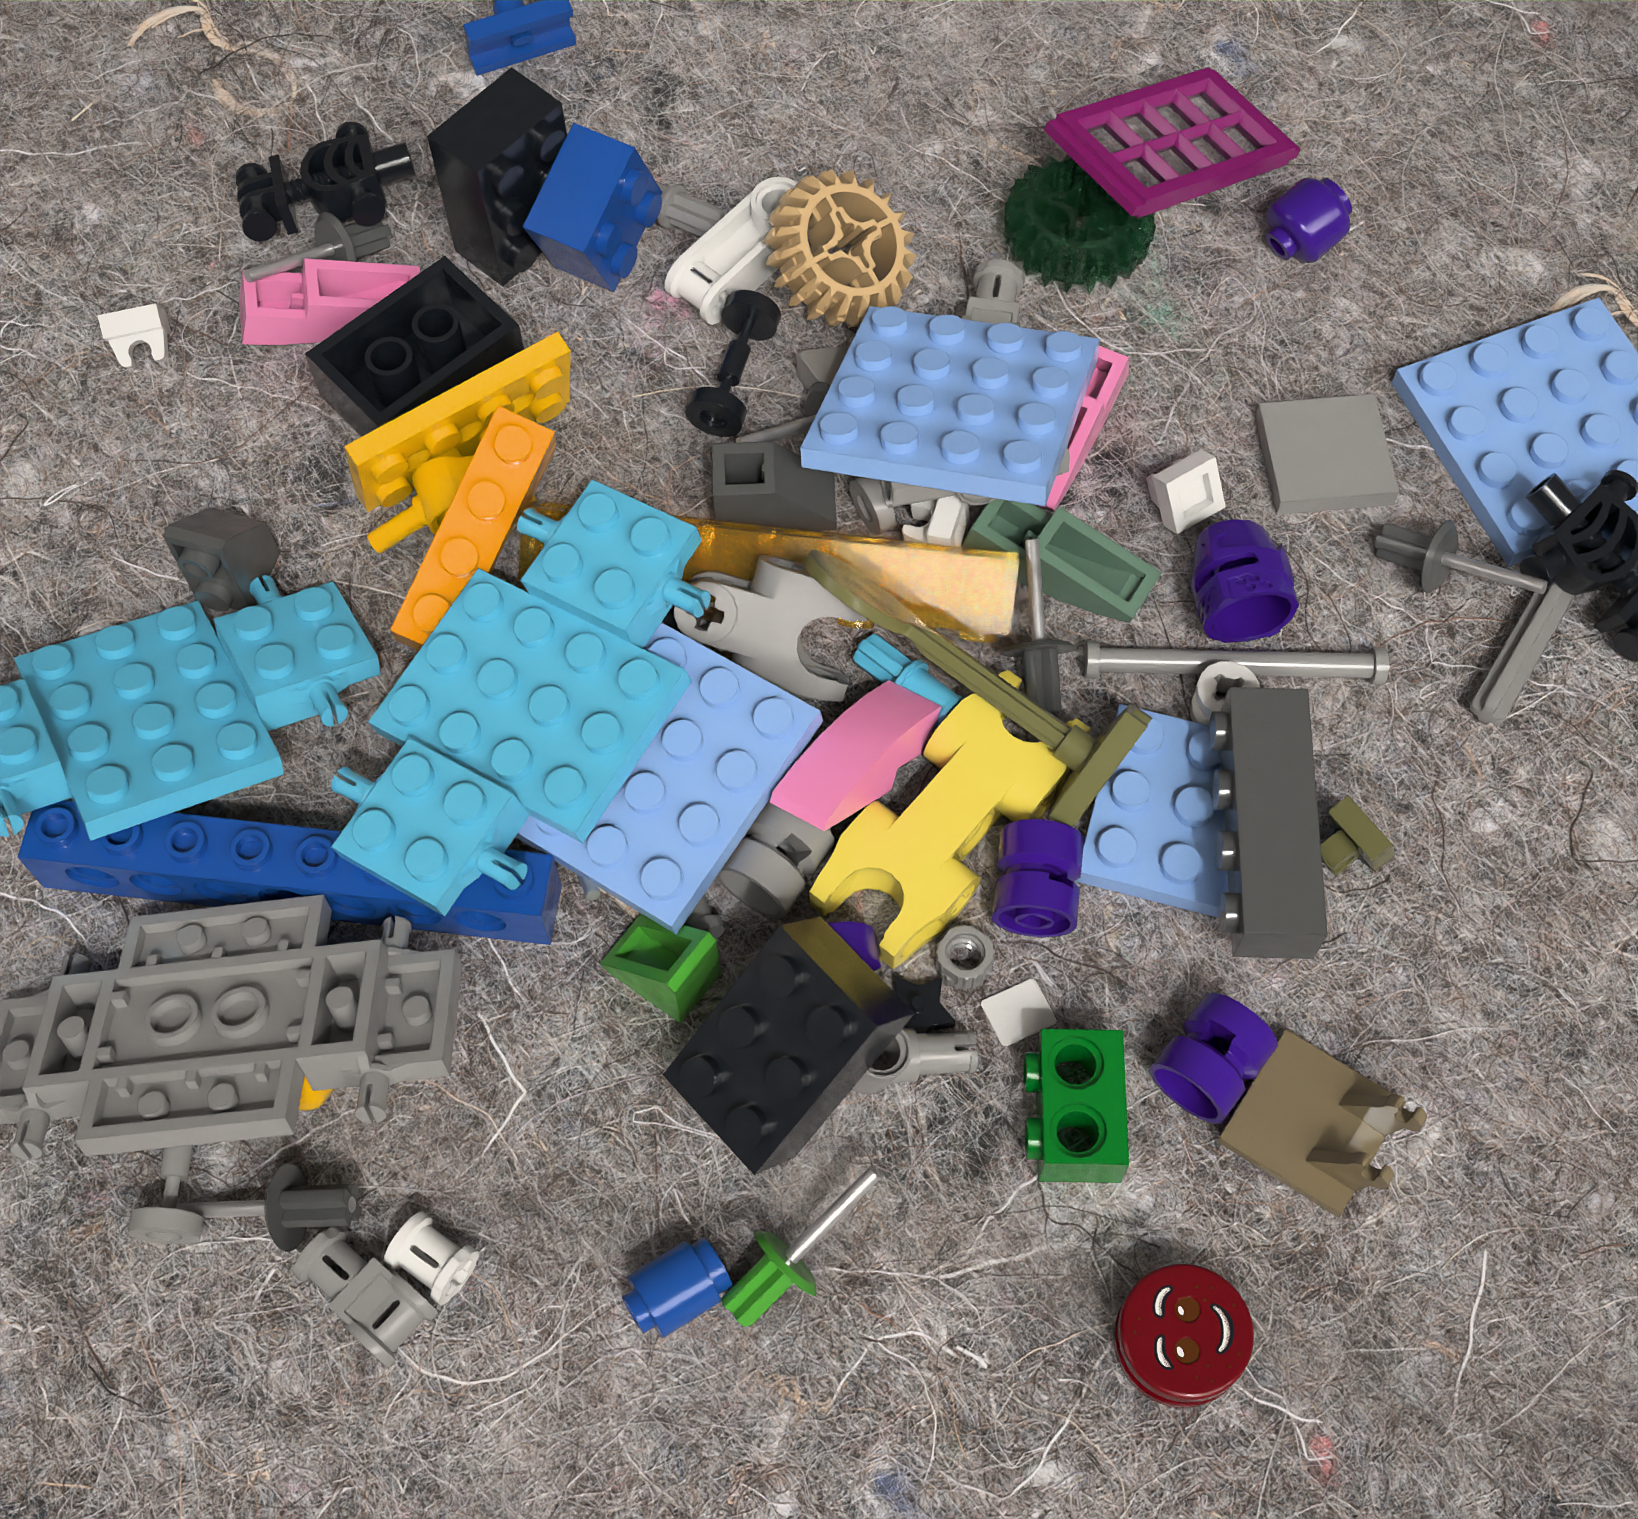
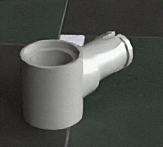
(921, 1054)

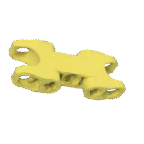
(922, 851)

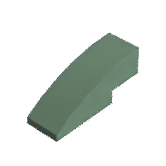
(1075, 559)

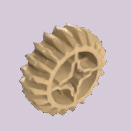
(839, 215)

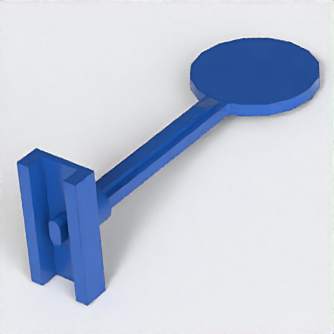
(518, 33)

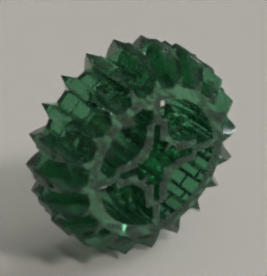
(1044, 231)

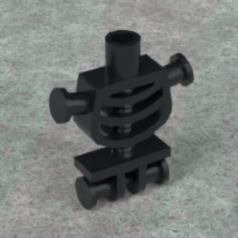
(336, 176)
(1608, 537)

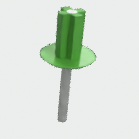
(783, 1264)

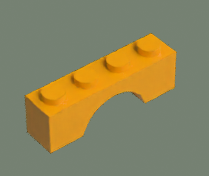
(478, 521)

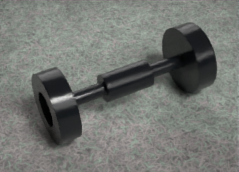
(716, 409)

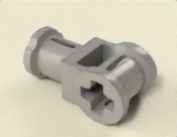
(992, 302)
(372, 1302)

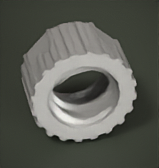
(970, 938)

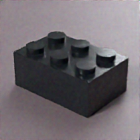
(492, 168)
(412, 347)
(787, 1043)

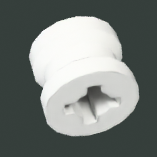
(1218, 678)

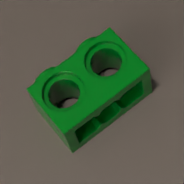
(1092, 1106)

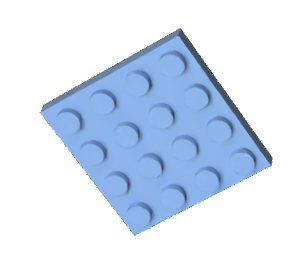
(953, 405)
(1528, 407)
(690, 788)

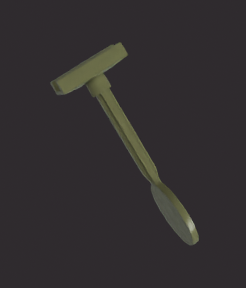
(1089, 758)

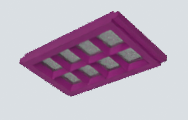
(1171, 141)

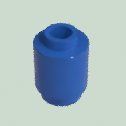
(676, 1287)

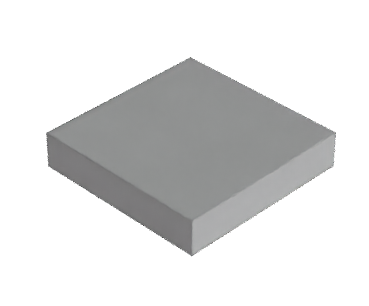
(1326, 454)

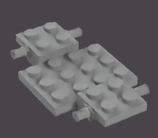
(218, 1026)

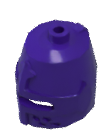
(1241, 582)

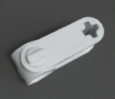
(729, 253)

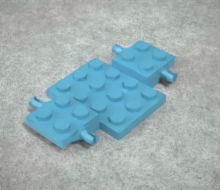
(526, 701)
(169, 710)

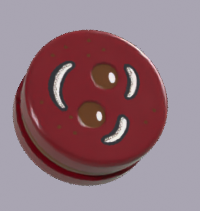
(1183, 1335)

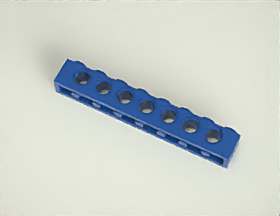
(250, 862)

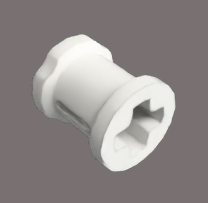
(408, 1253)

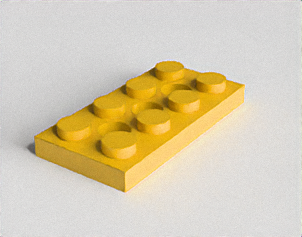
(453, 423)

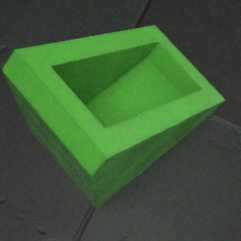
(665, 966)

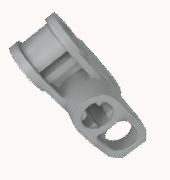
(764, 625)

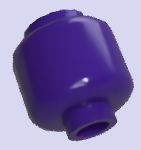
(1308, 220)

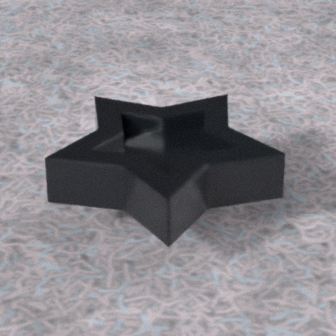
(925, 1003)

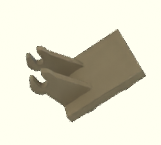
(1317, 1124)

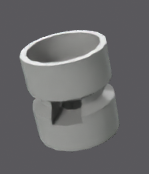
(770, 863)

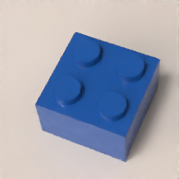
(594, 208)

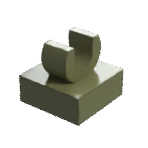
(1354, 838)

